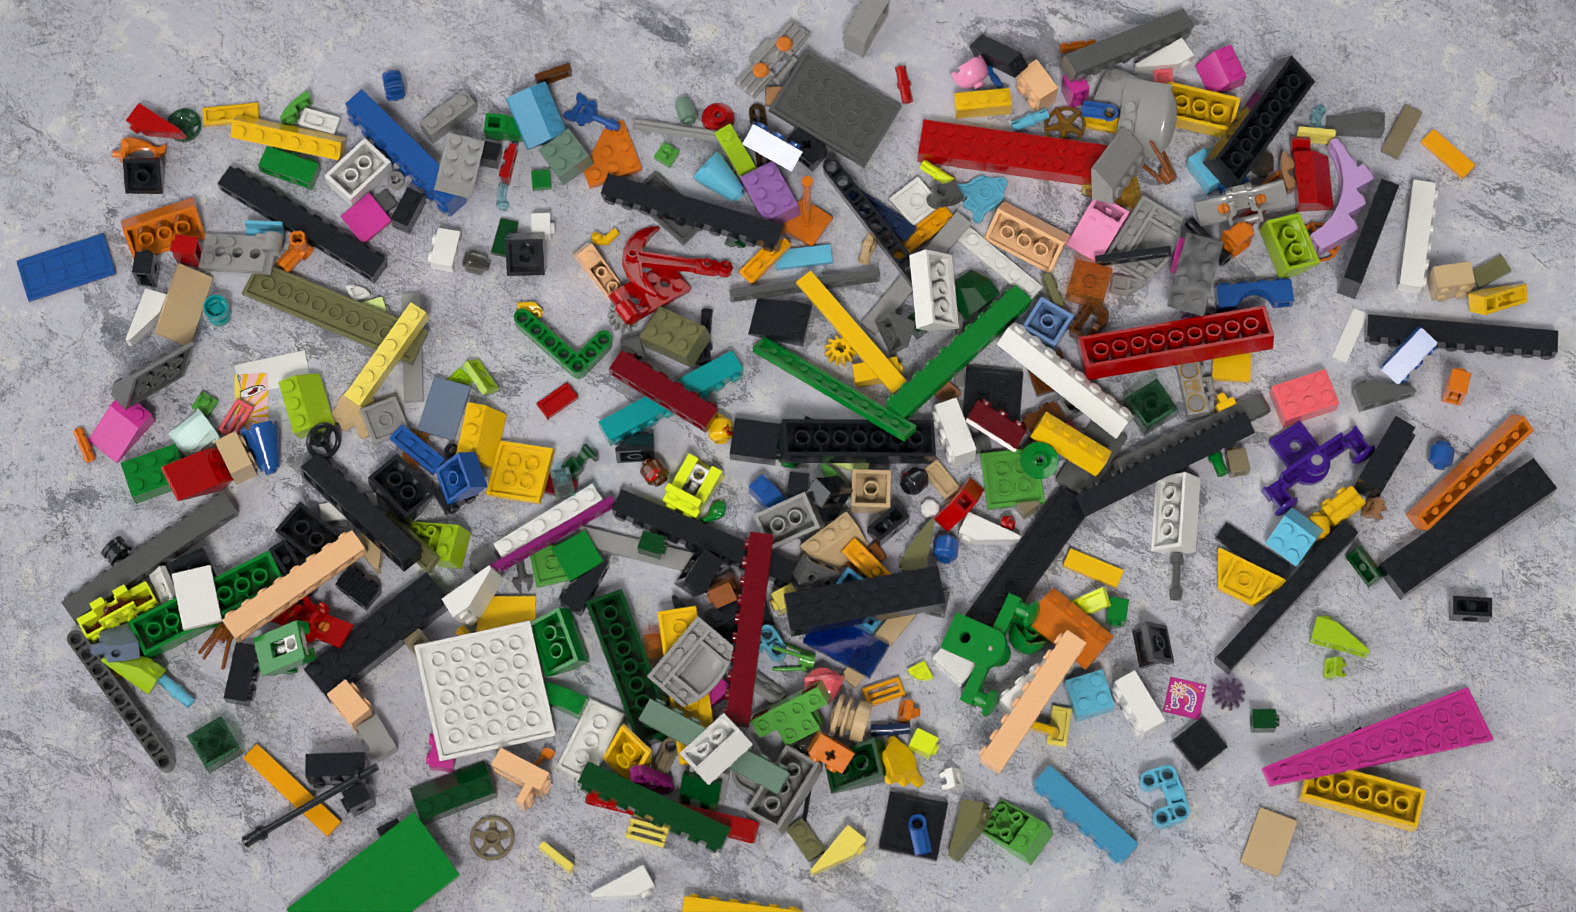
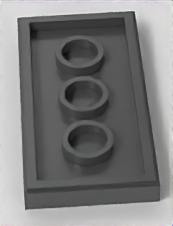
(680, 233)
(1075, 477)

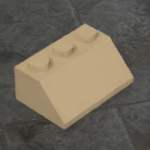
(832, 539)

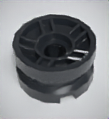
(116, 550)

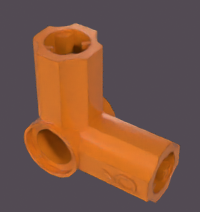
(298, 250)

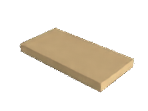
(183, 305)

